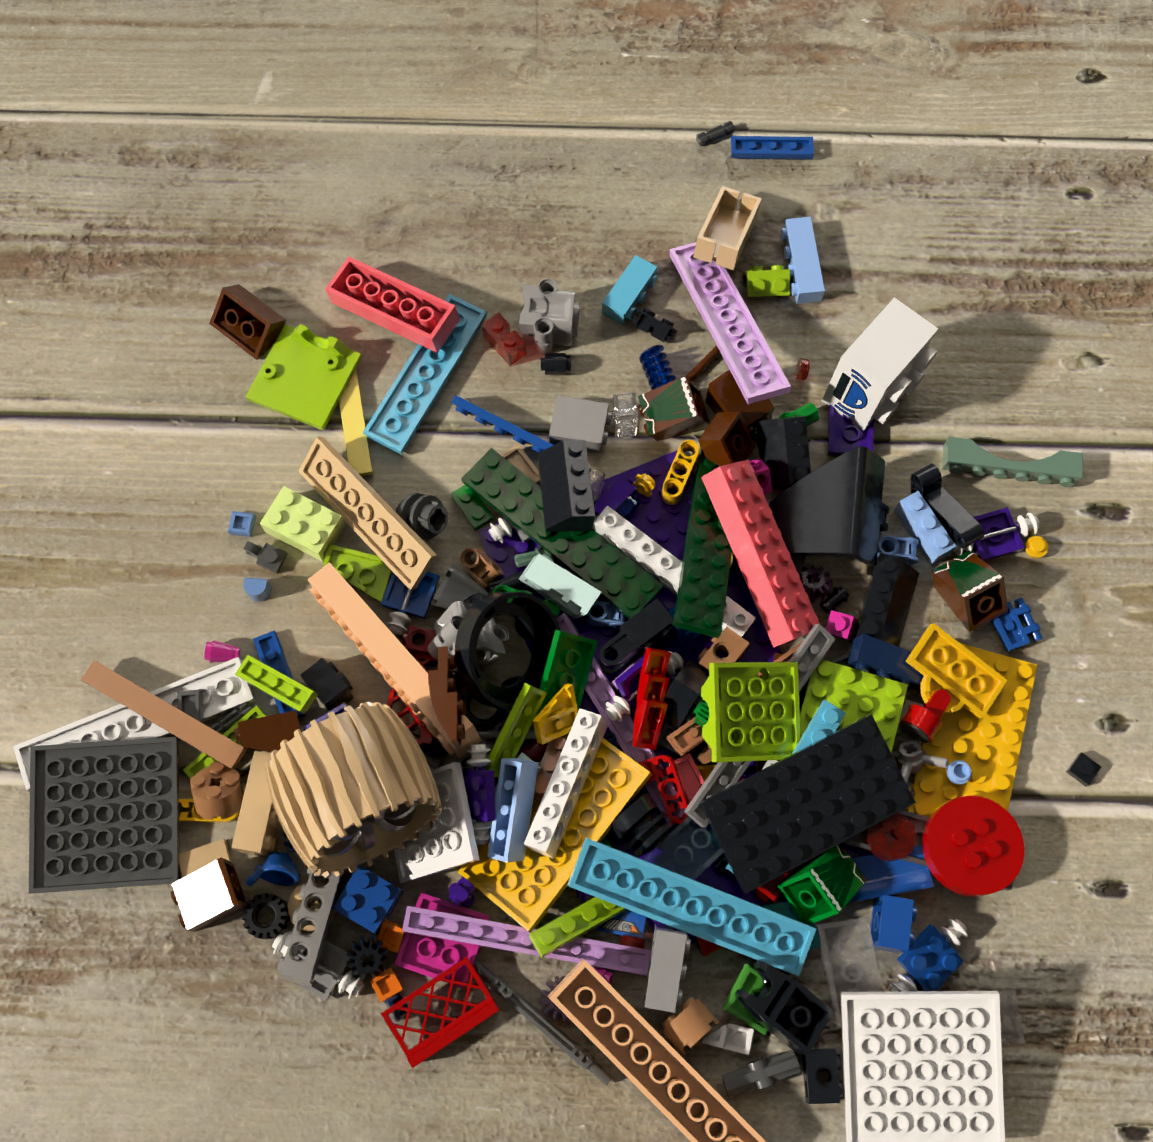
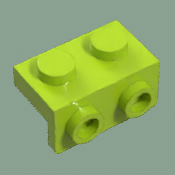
(767, 282)

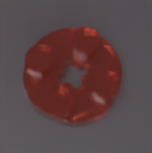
(897, 849)

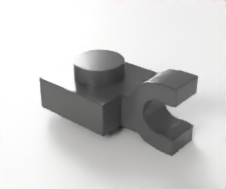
(268, 557)

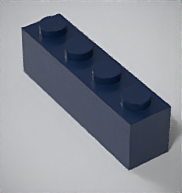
(884, 660)

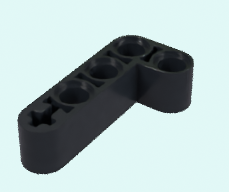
(950, 513)

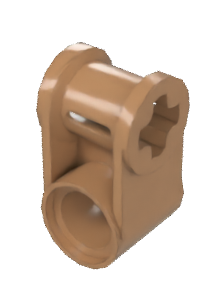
(483, 570)

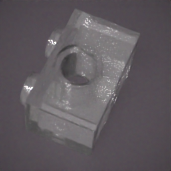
(625, 415)

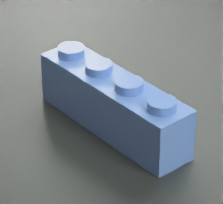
(803, 260)
(512, 809)

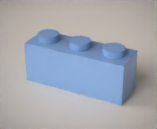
(925, 527)

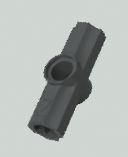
(761, 1073)

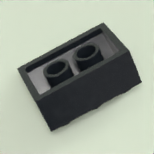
(784, 449)

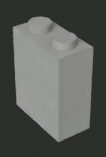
(580, 421)

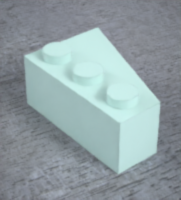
(559, 586)

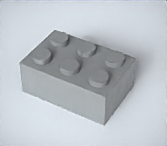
(666, 968)

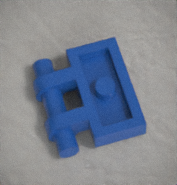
(1011, 630)

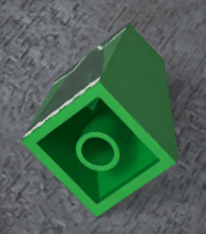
(822, 885)

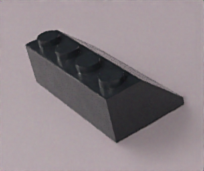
(566, 487)
(887, 600)

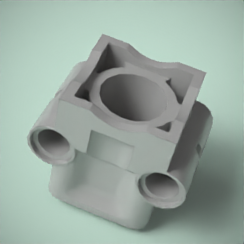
(548, 316)
(489, 644)

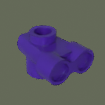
(462, 893)

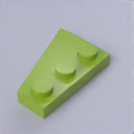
(360, 570)

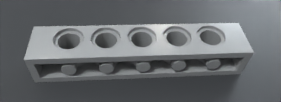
(304, 970)

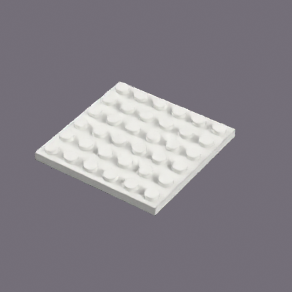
(922, 1066)

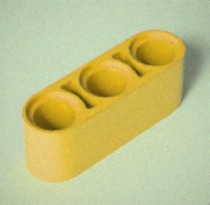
(684, 463)

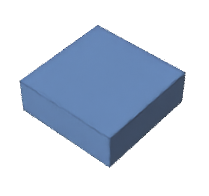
(241, 524)

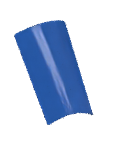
(891, 877)

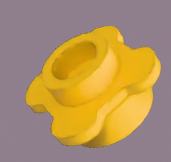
(644, 484)

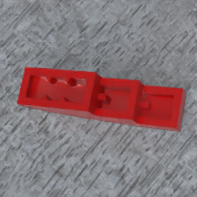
(650, 702)

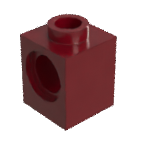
(414, 633)

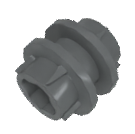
(423, 514)

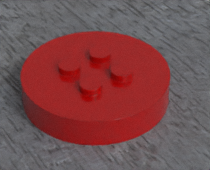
(973, 846)

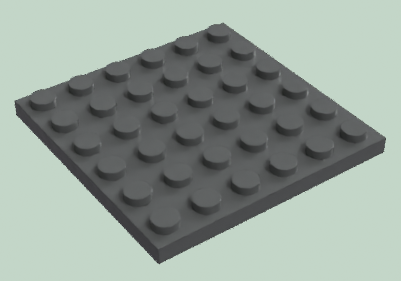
(104, 815)

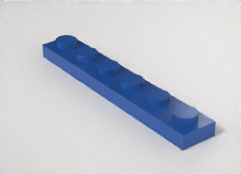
(501, 425)

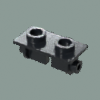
(661, 328)

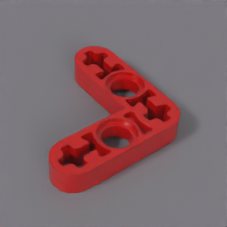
(652, 766)

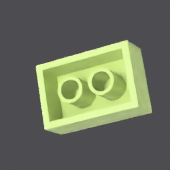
(302, 523)

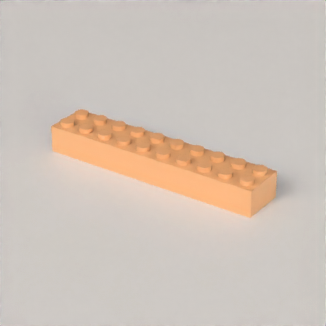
(384, 652)
(648, 1059)

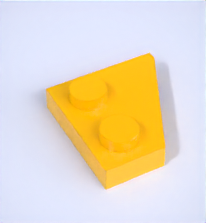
(557, 716)

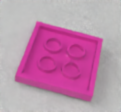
(434, 955)

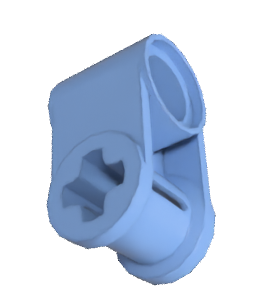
(900, 547)
(610, 616)

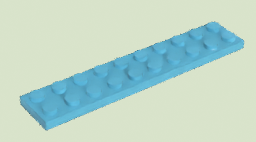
(691, 906)

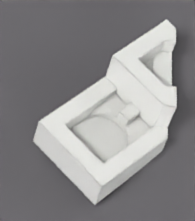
(732, 1038)

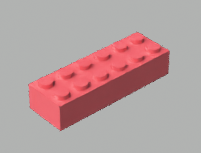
(393, 304)

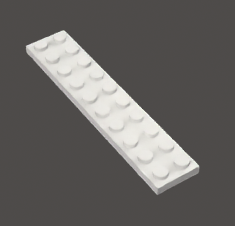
(221, 694)

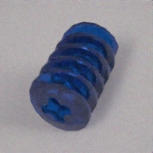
(656, 367)

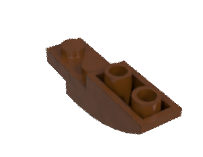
(444, 697)

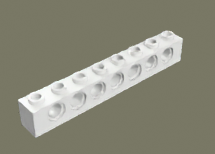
(659, 562)

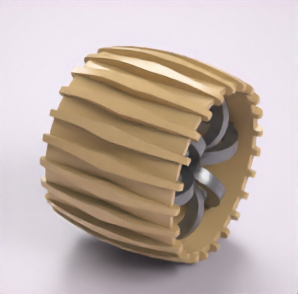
(352, 789)

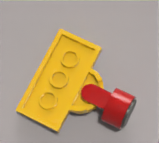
(950, 681)

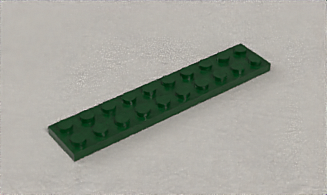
(581, 552)
(704, 563)

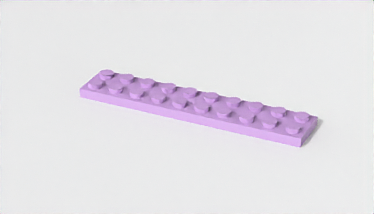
(731, 326)

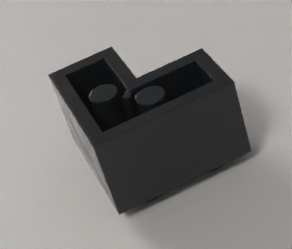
(331, 687)
(684, 694)

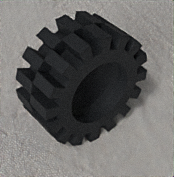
(254, 906)

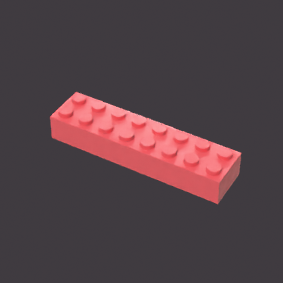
(760, 552)

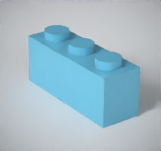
(630, 290)

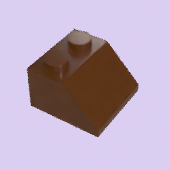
(727, 439)

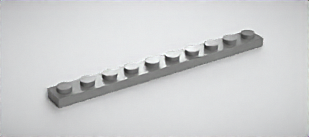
(728, 773)

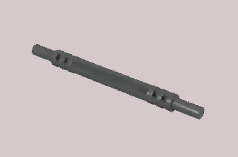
(544, 1024)

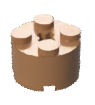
(217, 791)
(689, 1026)

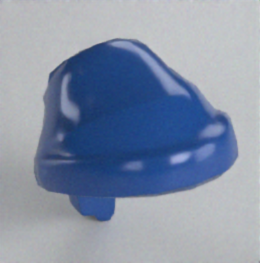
(276, 869)

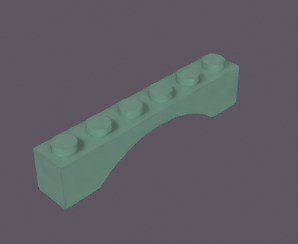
(966, 456)

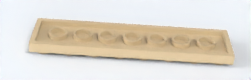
(367, 513)

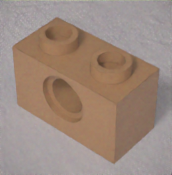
(728, 641)

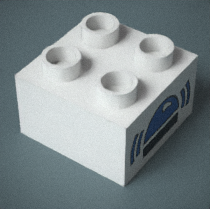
(882, 366)

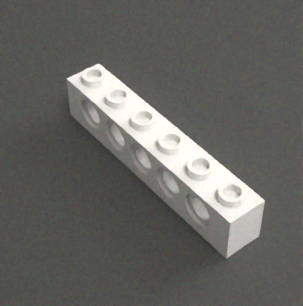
(566, 783)

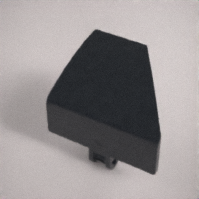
(836, 508)

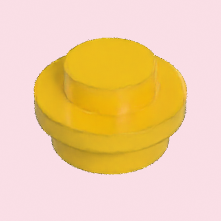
(1036, 547)

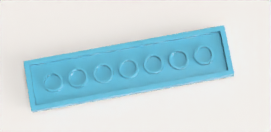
(422, 382)

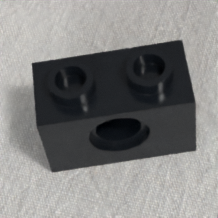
(815, 1090)

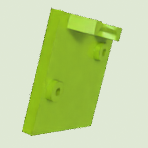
(301, 376)
(755, 710)

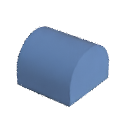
(257, 589)

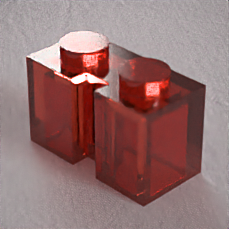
(508, 345)

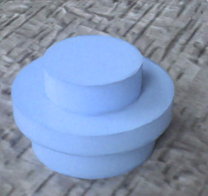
(959, 772)

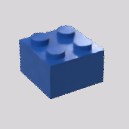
(368, 899)
(892, 923)

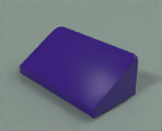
(615, 496)

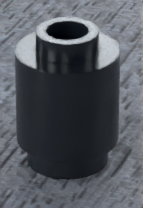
(556, 364)

